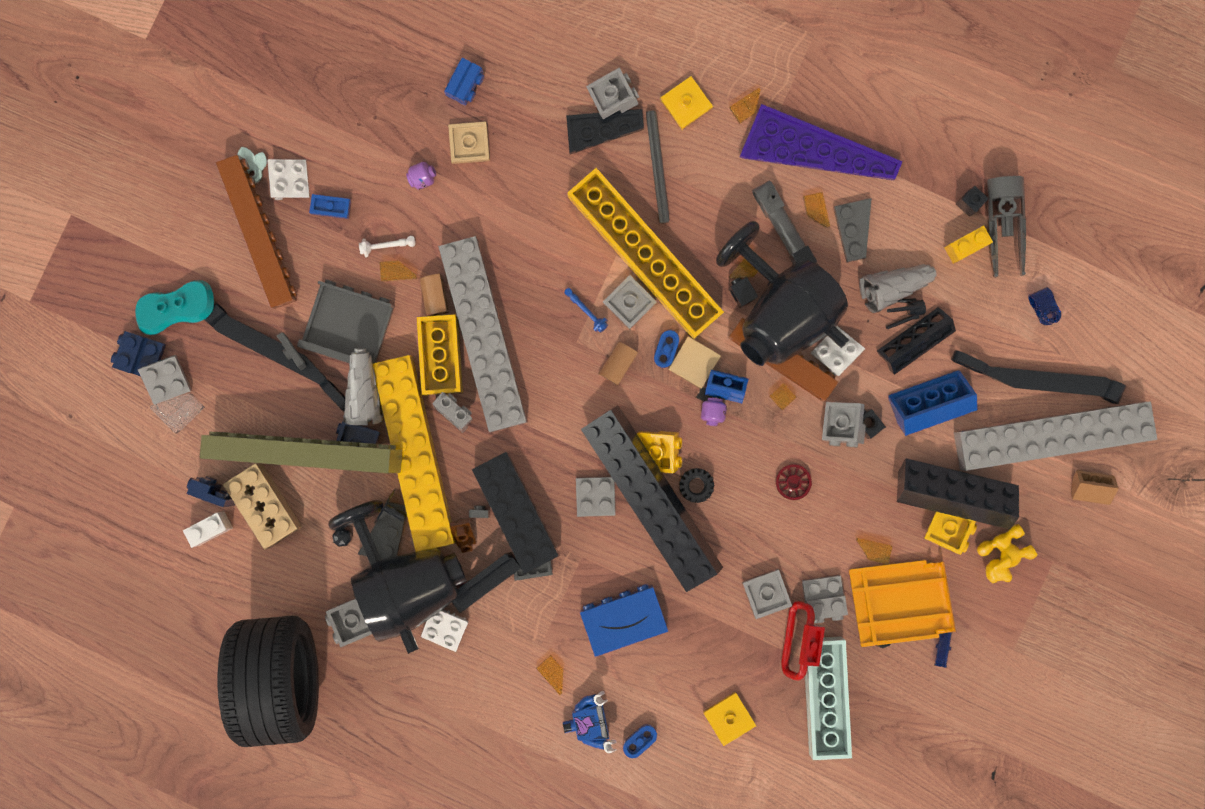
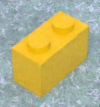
(968, 244)

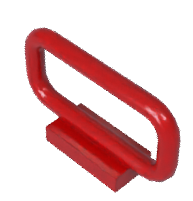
(811, 642)

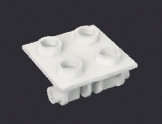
(288, 179)
(837, 358)
(445, 629)

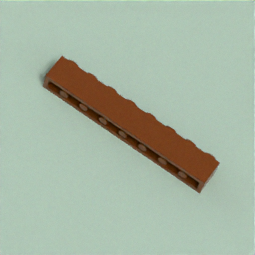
(256, 231)

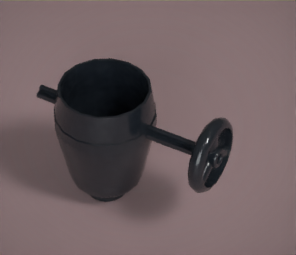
(793, 310)
(400, 589)

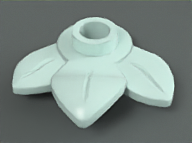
(255, 162)

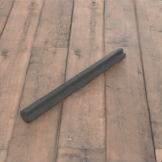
(657, 166)

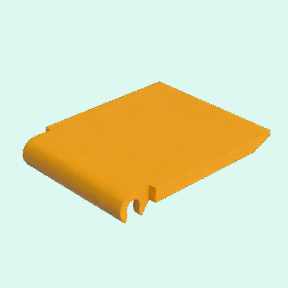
(901, 602)

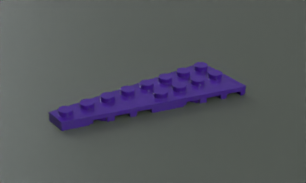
(794, 142)

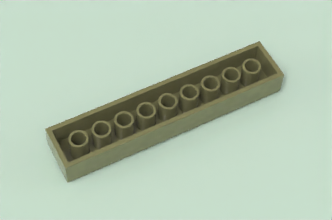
(301, 452)

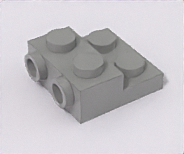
(613, 93)
(457, 415)
(844, 424)
(825, 597)
(347, 623)

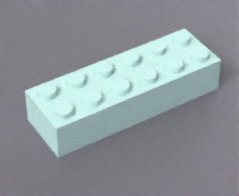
(829, 703)

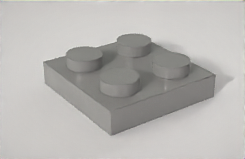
(629, 301)
(164, 379)
(595, 496)
(767, 594)

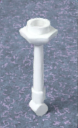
(365, 247)

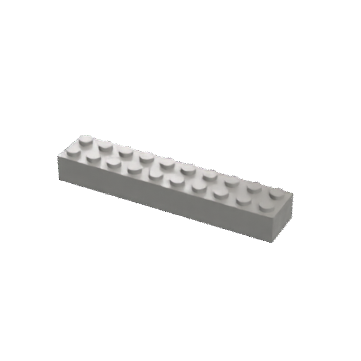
(482, 334)
(1055, 436)

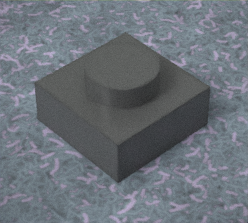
(479, 512)

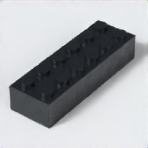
(958, 493)
(516, 512)

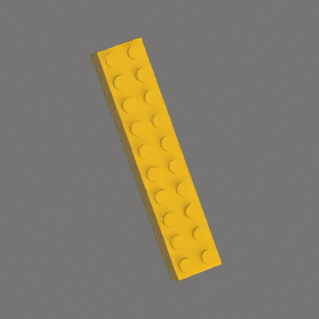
(644, 253)
(420, 471)

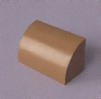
(433, 295)
(618, 363)
(1093, 487)

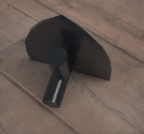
(391, 510)

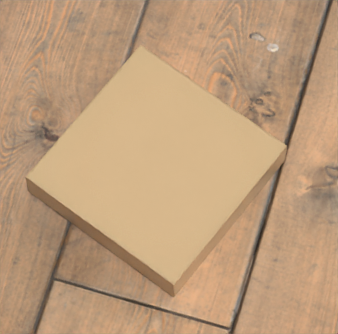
(469, 142)
(694, 362)

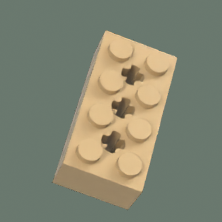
(250, 505)

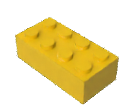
(439, 355)

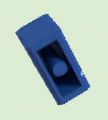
(464, 82)
(726, 386)

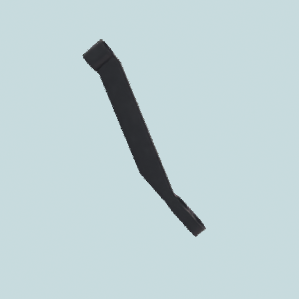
(271, 349)
(1045, 381)

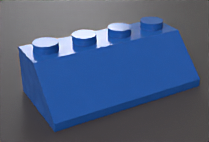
(933, 402)

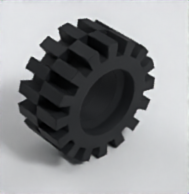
(708, 485)

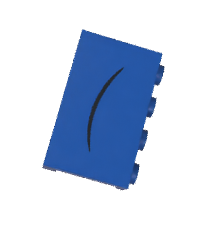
(623, 620)

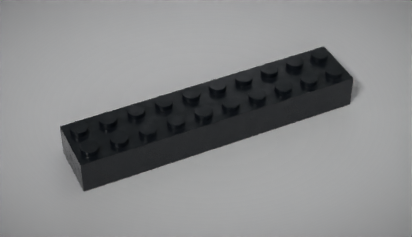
(652, 499)

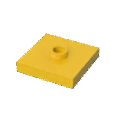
(686, 102)
(729, 718)

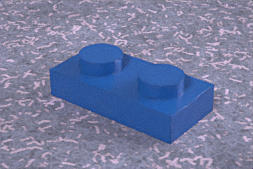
(330, 206)

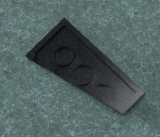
(592, 130)

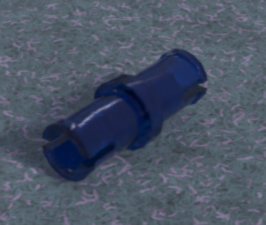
(943, 648)

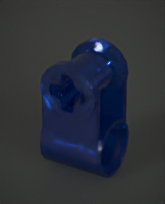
(1044, 304)

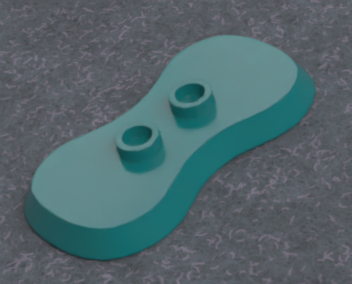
(187, 304)

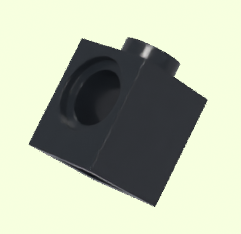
(972, 201)
(742, 291)
(877, 424)

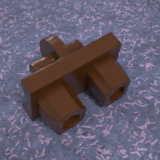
(463, 534)

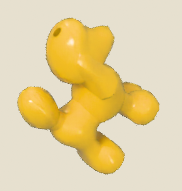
(1010, 557)

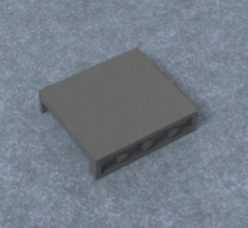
(346, 322)

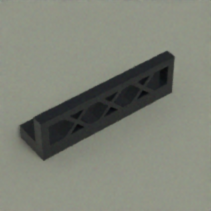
(920, 342)
(486, 581)

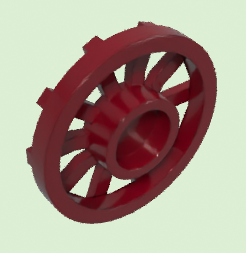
(793, 482)

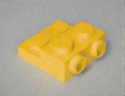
(663, 449)
(950, 532)

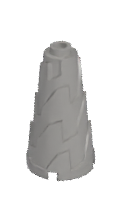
(888, 287)
(361, 395)

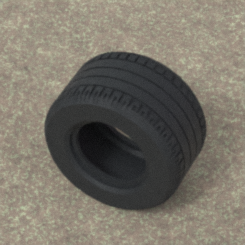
(268, 681)

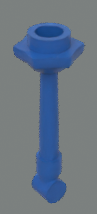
(600, 324)

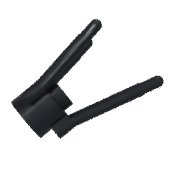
(914, 308)

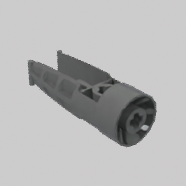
(1006, 190)

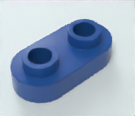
(666, 349)
(642, 743)

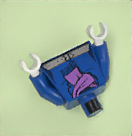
(590, 723)

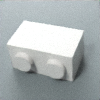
(207, 529)

